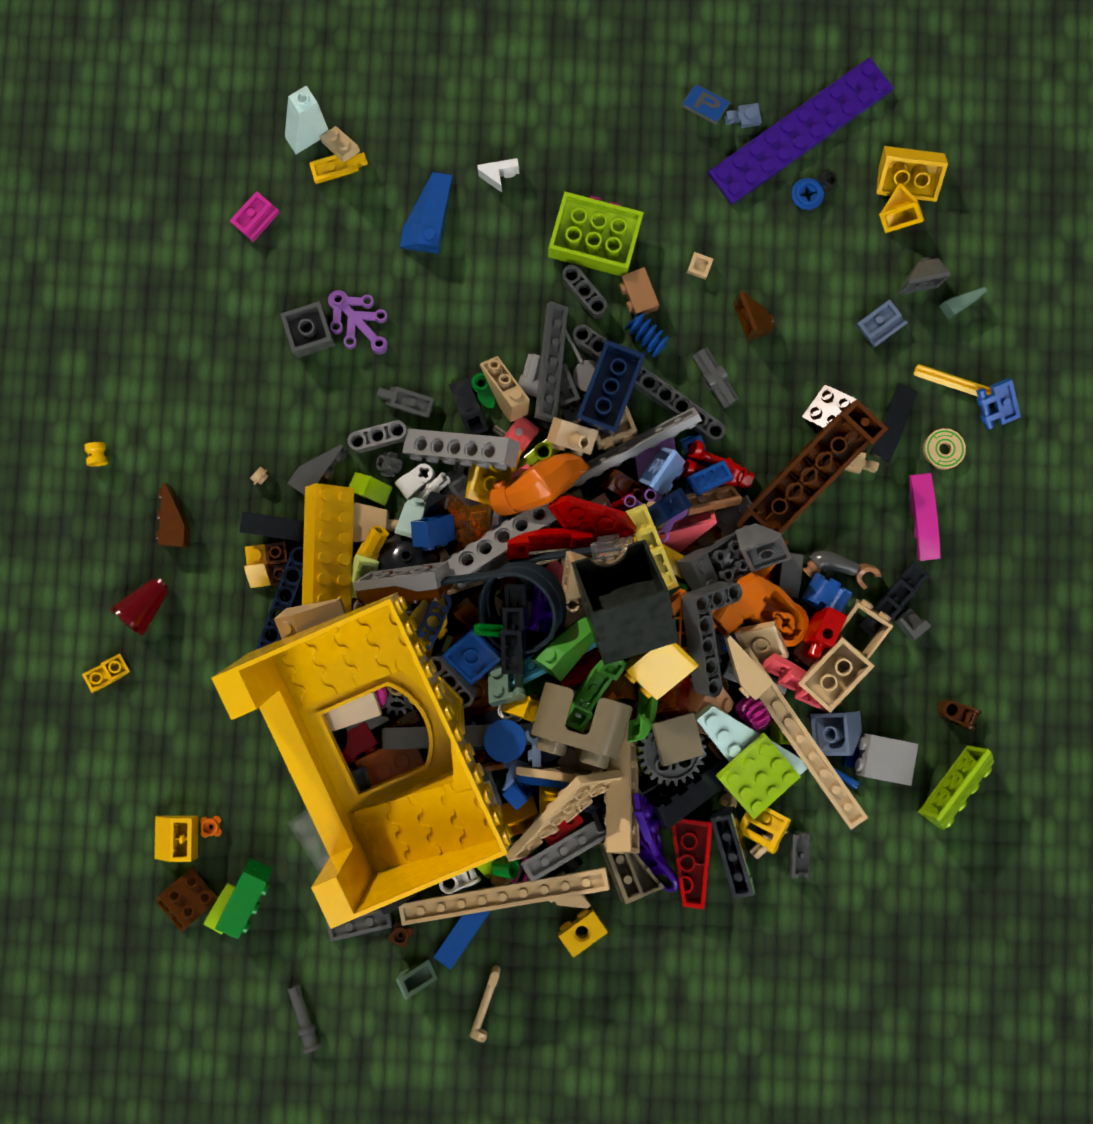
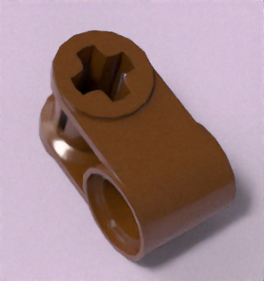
(961, 715)

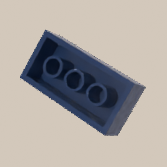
(610, 388)

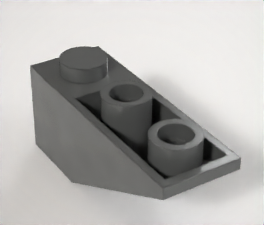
(317, 469)

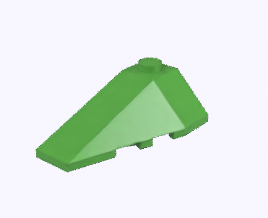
(565, 649)

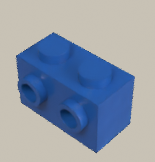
(433, 531)

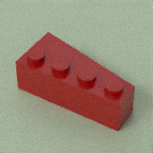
(692, 853)

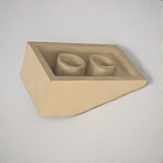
(836, 673)

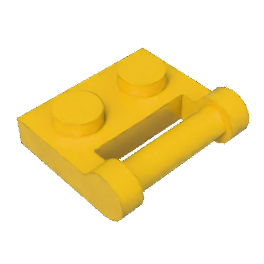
(769, 821)

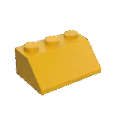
(916, 169)

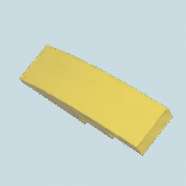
(647, 531)

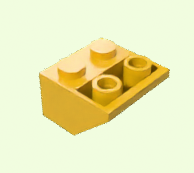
(176, 838)

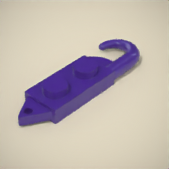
(647, 823)
(657, 865)

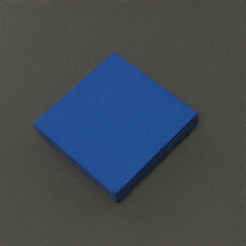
(472, 656)

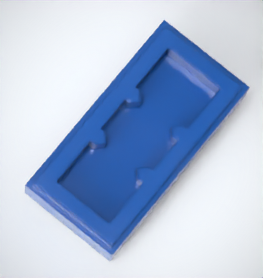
(710, 478)

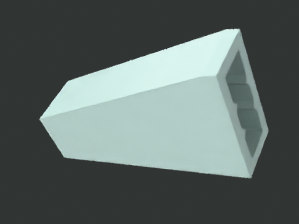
(303, 120)

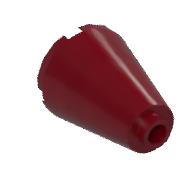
(141, 606)

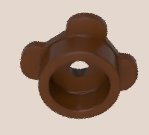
(394, 937)

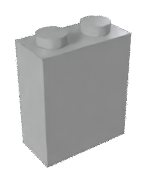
(886, 759)

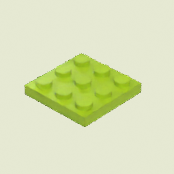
(758, 775)

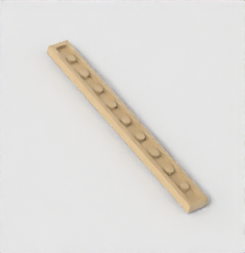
(810, 753)
(504, 896)

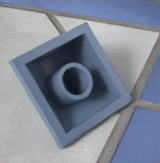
(836, 732)

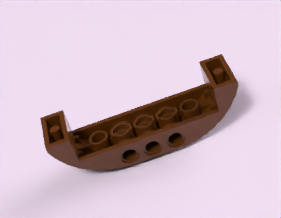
(814, 468)

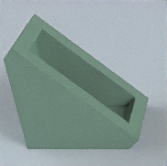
(416, 978)

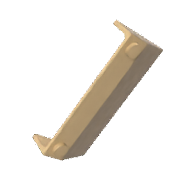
(302, 617)

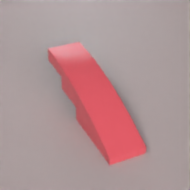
(789, 677)

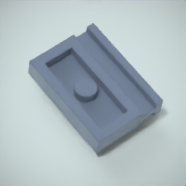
(881, 323)

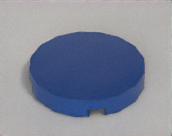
(505, 741)

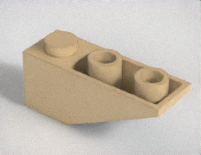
(505, 388)

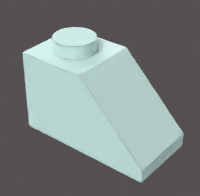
(412, 510)

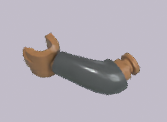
(829, 561)

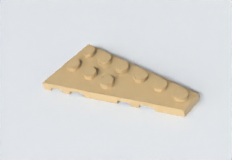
(565, 807)

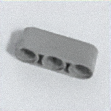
(368, 434)

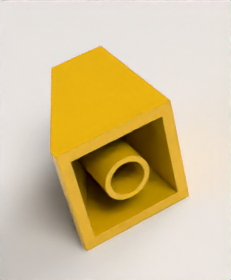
(659, 669)

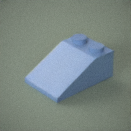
(663, 470)

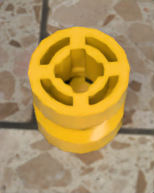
(96, 454)

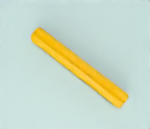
(949, 380)

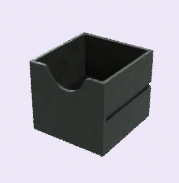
(626, 604)

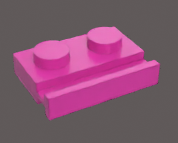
(254, 216)

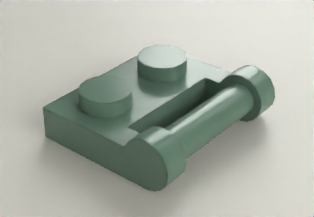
(500, 687)

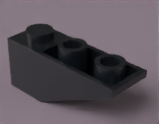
(468, 408)

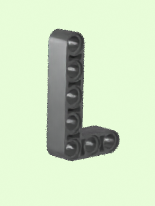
(700, 632)

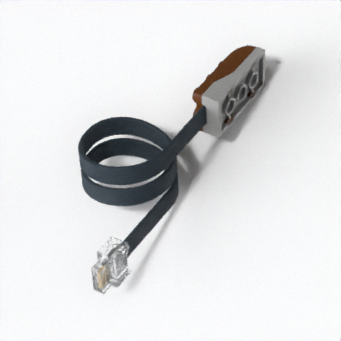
(433, 579)

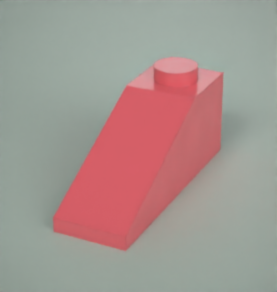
(688, 530)

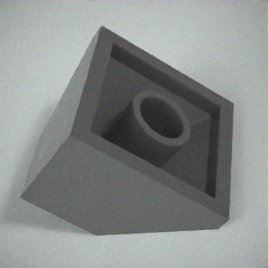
(924, 276)
(762, 546)

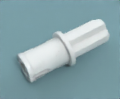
(435, 486)

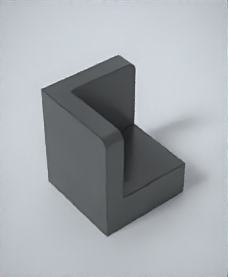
(911, 624)

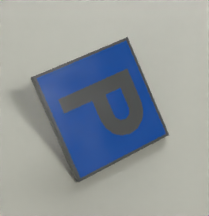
(705, 104)

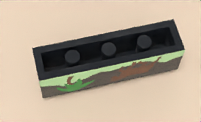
(733, 852)

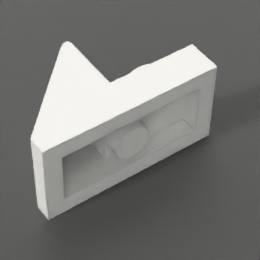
(493, 171)

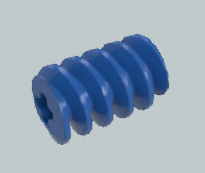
(648, 334)

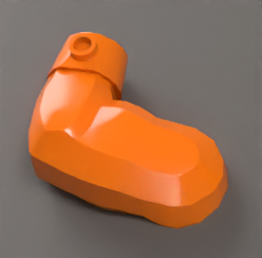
(537, 484)
(760, 604)

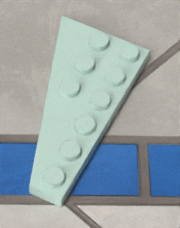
(734, 736)

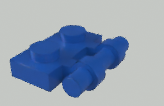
(1004, 401)

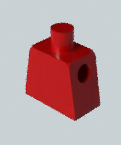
(823, 630)

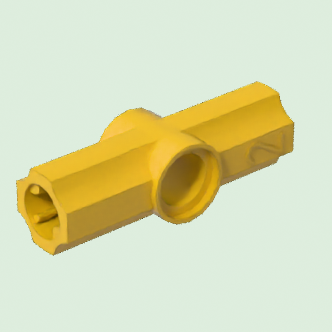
(373, 542)

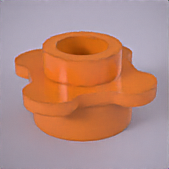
(206, 831)

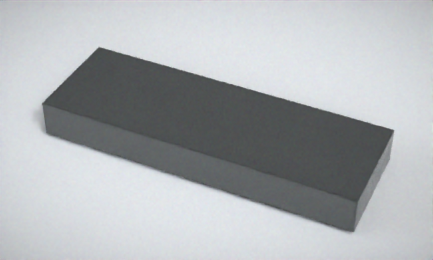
(362, 925)

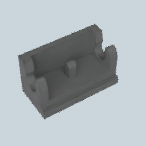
(799, 854)

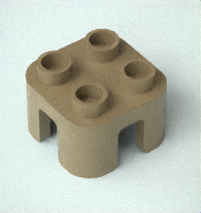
(597, 746)

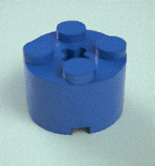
(826, 593)

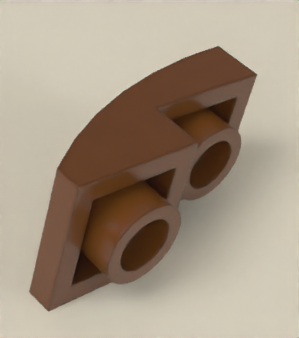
(276, 559)

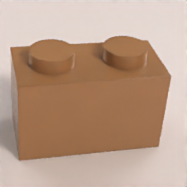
(638, 292)

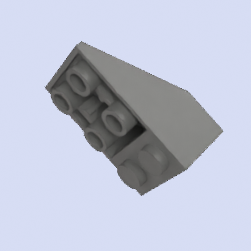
(713, 563)

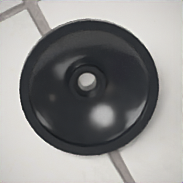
(397, 546)

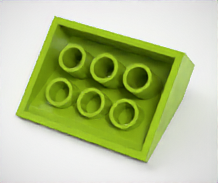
(595, 234)
(957, 786)

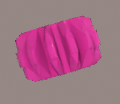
(752, 713)

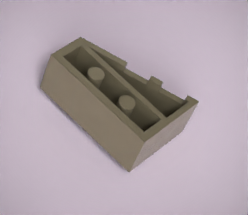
(630, 875)

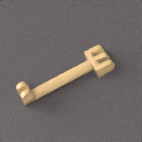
(477, 1032)

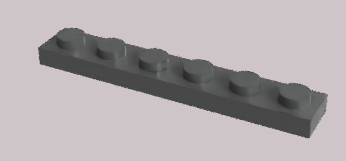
(551, 362)

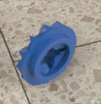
(811, 186)

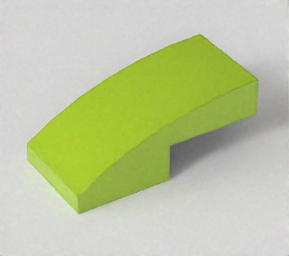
(218, 908)

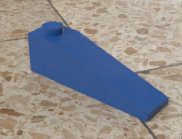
(427, 220)

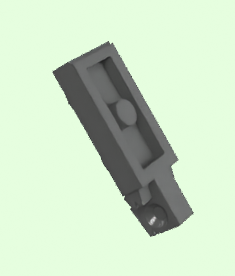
(407, 401)

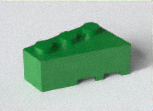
(244, 899)

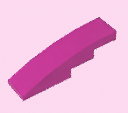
(925, 516)

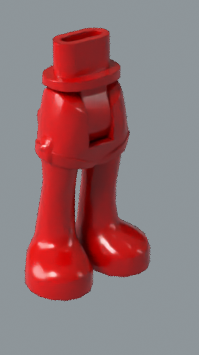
(741, 475)

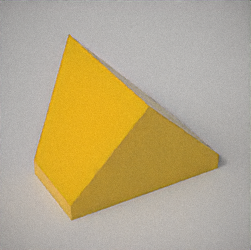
(901, 210)

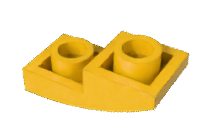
(106, 673)

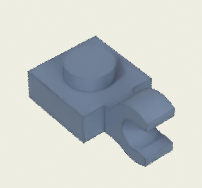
(746, 116)
(534, 754)

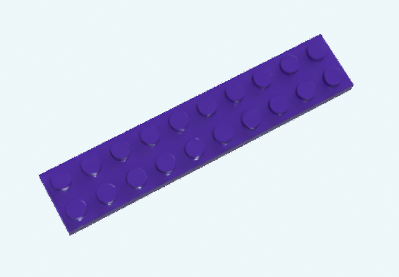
(800, 131)

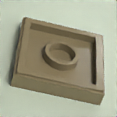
(677, 739)

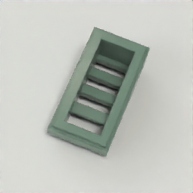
(957, 304)

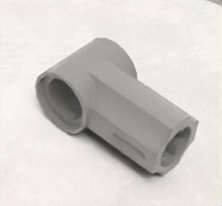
(530, 376)

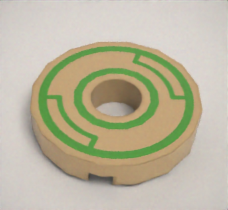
(955, 444)

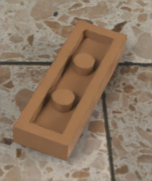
(713, 500)

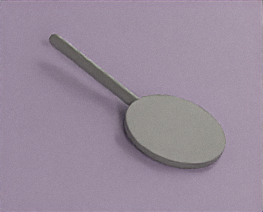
(584, 370)

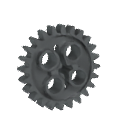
(650, 760)

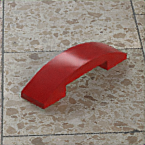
(547, 540)

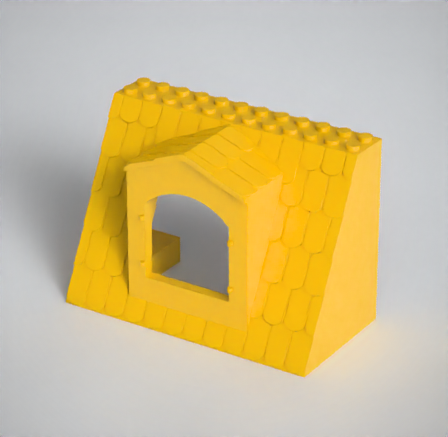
(396, 832)

